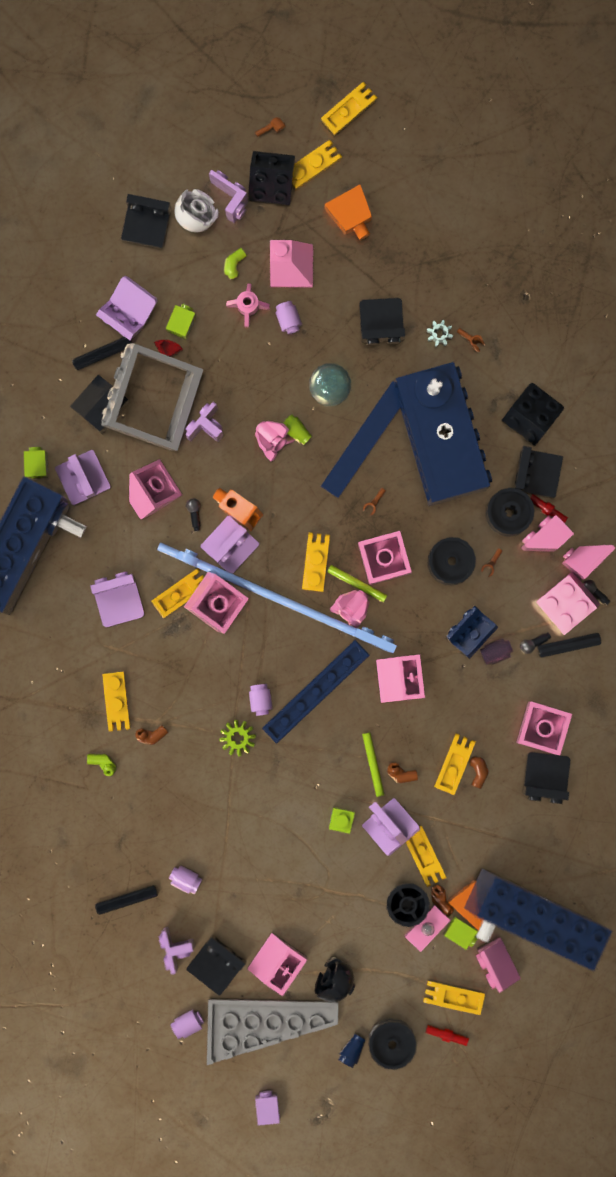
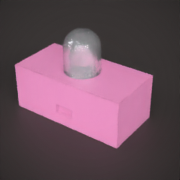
(425, 932)

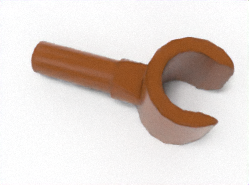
(275, 123)
(472, 339)
(374, 502)
(492, 562)

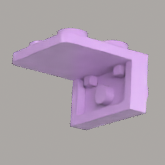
(236, 207)
(128, 308)
(117, 599)

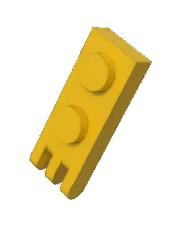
(348, 109)
(314, 164)
(315, 563)
(177, 594)
(116, 700)
(454, 765)
(425, 857)
(455, 998)

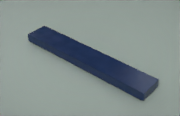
(363, 442)
(315, 691)

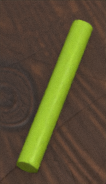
(357, 583)
(373, 764)

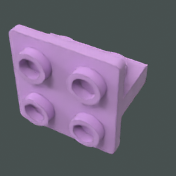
(211, 427)
(82, 477)
(229, 545)
(390, 826)
(181, 949)

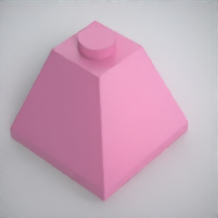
(291, 264)
(151, 489)
(586, 559)

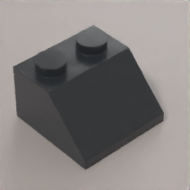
(93, 402)

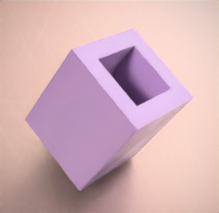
(267, 1108)

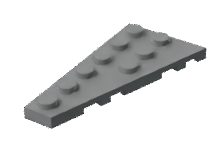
(254, 1024)

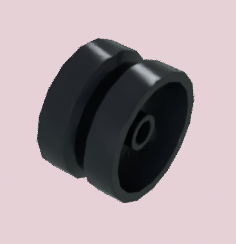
(514, 500)
(442, 570)
(392, 1030)

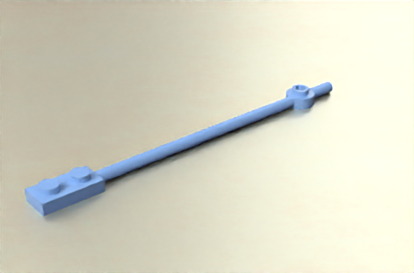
(364, 634)

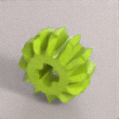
(233, 744)

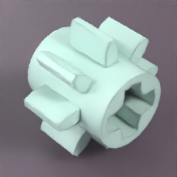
(434, 335)

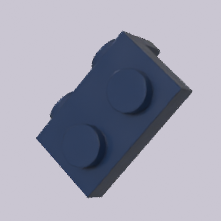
(471, 632)

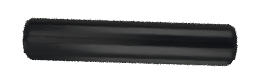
(100, 353)
(569, 645)
(126, 900)

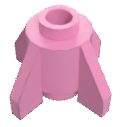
(247, 310)
(272, 437)
(352, 607)

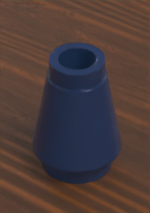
(351, 1052)

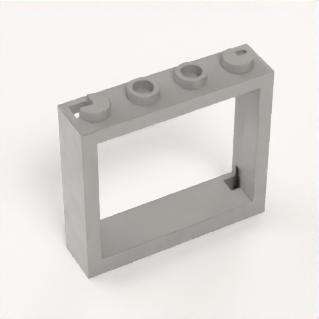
(182, 407)

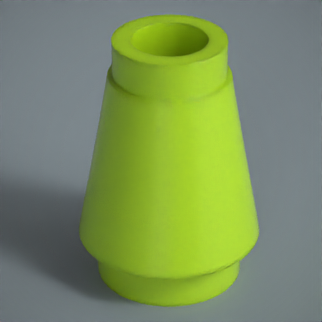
(297, 429)

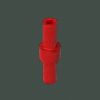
(547, 508)
(447, 1035)

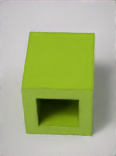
(181, 321)
(35, 463)
(341, 820)
(461, 933)

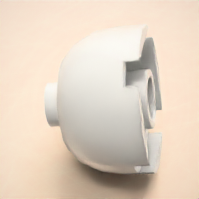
(195, 211)

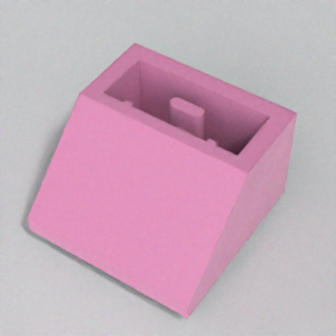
(550, 537)
(400, 678)
(277, 964)
(498, 964)

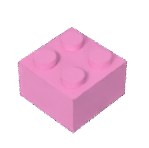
(384, 557)
(216, 602)
(568, 603)
(544, 728)

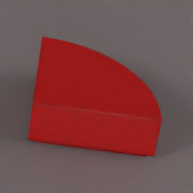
(168, 347)

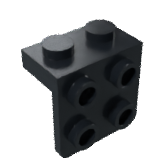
(381, 321)
(533, 413)
(547, 777)

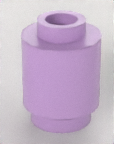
(288, 317)
(260, 699)
(185, 879)
(187, 1024)

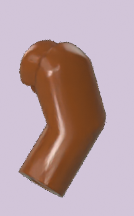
(150, 737)
(481, 771)
(400, 775)
(440, 901)

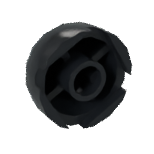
(408, 905)
(336, 981)

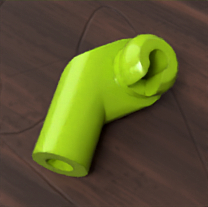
(231, 263)
(103, 761)

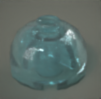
(330, 384)

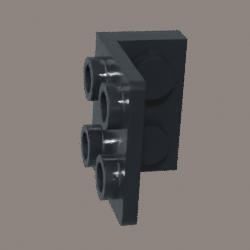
(271, 177)
(146, 221)
(538, 472)
(216, 965)

